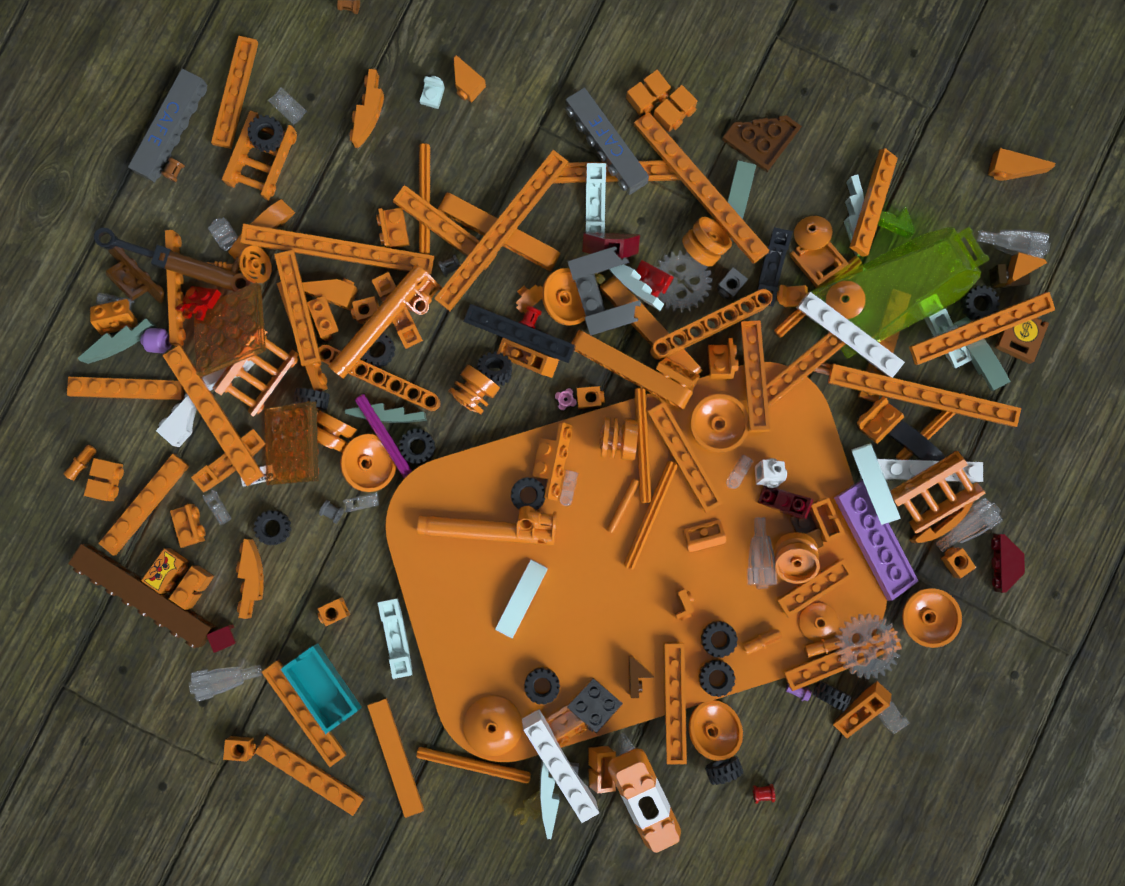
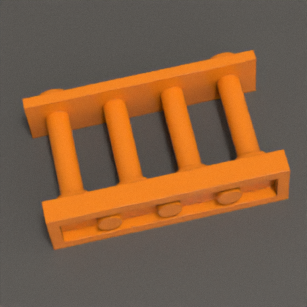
(240, 158)
(256, 406)
(936, 474)

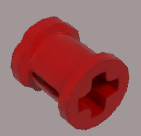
(530, 317)
(763, 793)

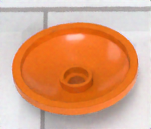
(562, 285)
(733, 421)
(378, 468)
(943, 622)
(496, 712)
(724, 728)

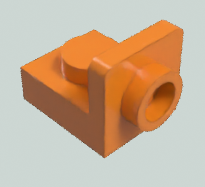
(791, 295)

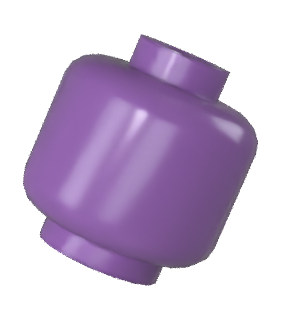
(155, 340)

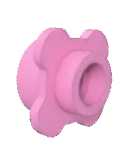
(565, 394)

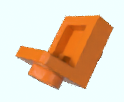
(686, 600)

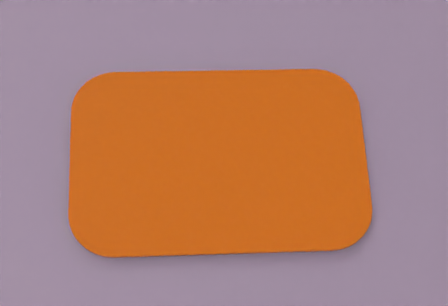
(589, 604)

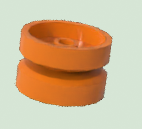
(706, 241)
(332, 430)
(796, 558)

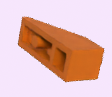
(1013, 165)
(336, 291)
(528, 358)
(863, 709)

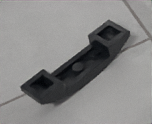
(774, 262)
(915, 442)

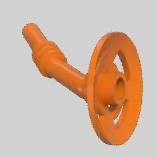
(251, 265)

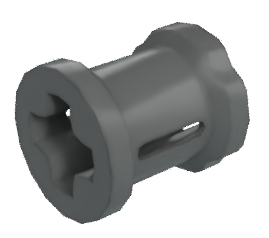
(444, 264)
(331, 511)

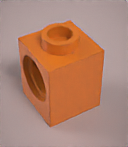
(371, 302)
(583, 403)
(965, 566)
(340, 607)
(231, 751)

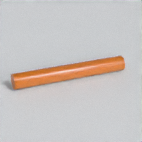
(623, 505)

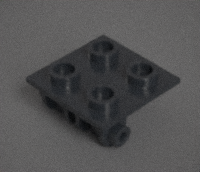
(594, 705)

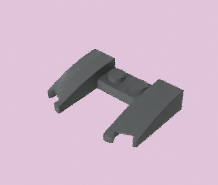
(583, 273)

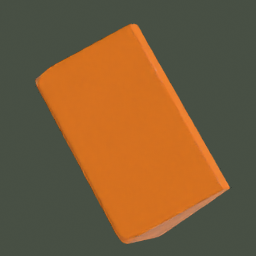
(704, 535)

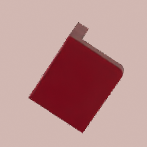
(221, 638)

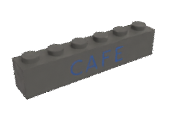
(168, 125)
(606, 141)

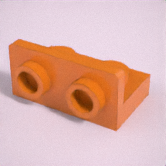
(394, 228)
(112, 317)
(323, 317)
(722, 360)
(678, 373)
(879, 420)
(188, 525)
(565, 725)

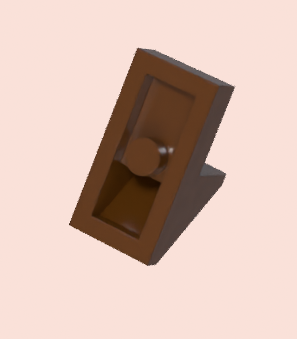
(807, 527)
(636, 671)

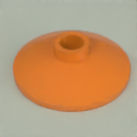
(813, 239)
(856, 298)
(809, 618)

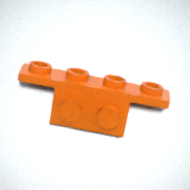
(551, 460)

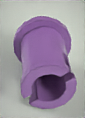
(803, 693)

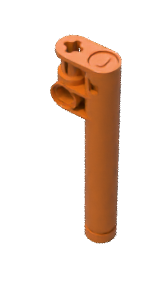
(414, 287)
(530, 528)

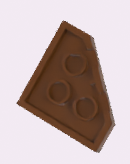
(762, 139)

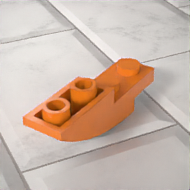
(368, 113)
(251, 570)

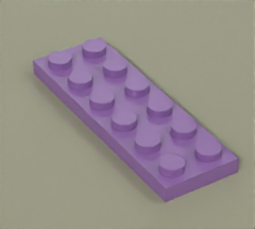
(876, 541)

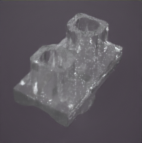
(287, 106)

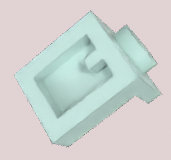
(432, 92)

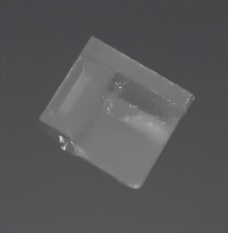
(893, 719)

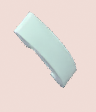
(595, 197)
(521, 599)
(396, 638)

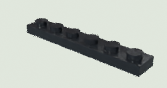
(519, 333)

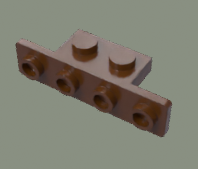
(131, 278)

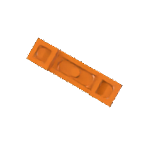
(272, 217)
(403, 322)
(222, 467)
(947, 525)

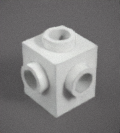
(770, 472)

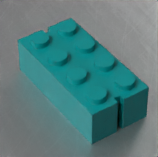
(321, 688)

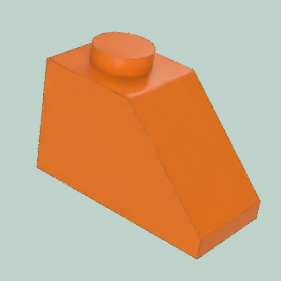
(468, 82)

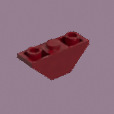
(626, 243)
(785, 502)
(1007, 563)

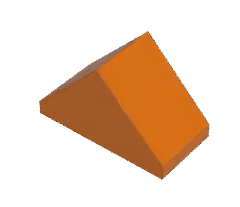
(1023, 264)

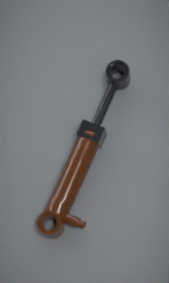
(179, 263)

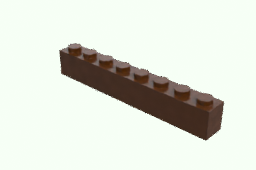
(128, 586)

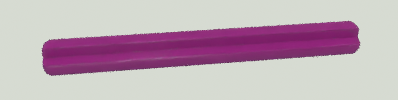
(383, 435)

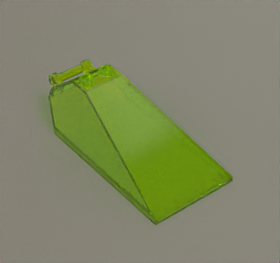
(912, 282)

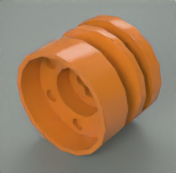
(474, 389)
(619, 438)

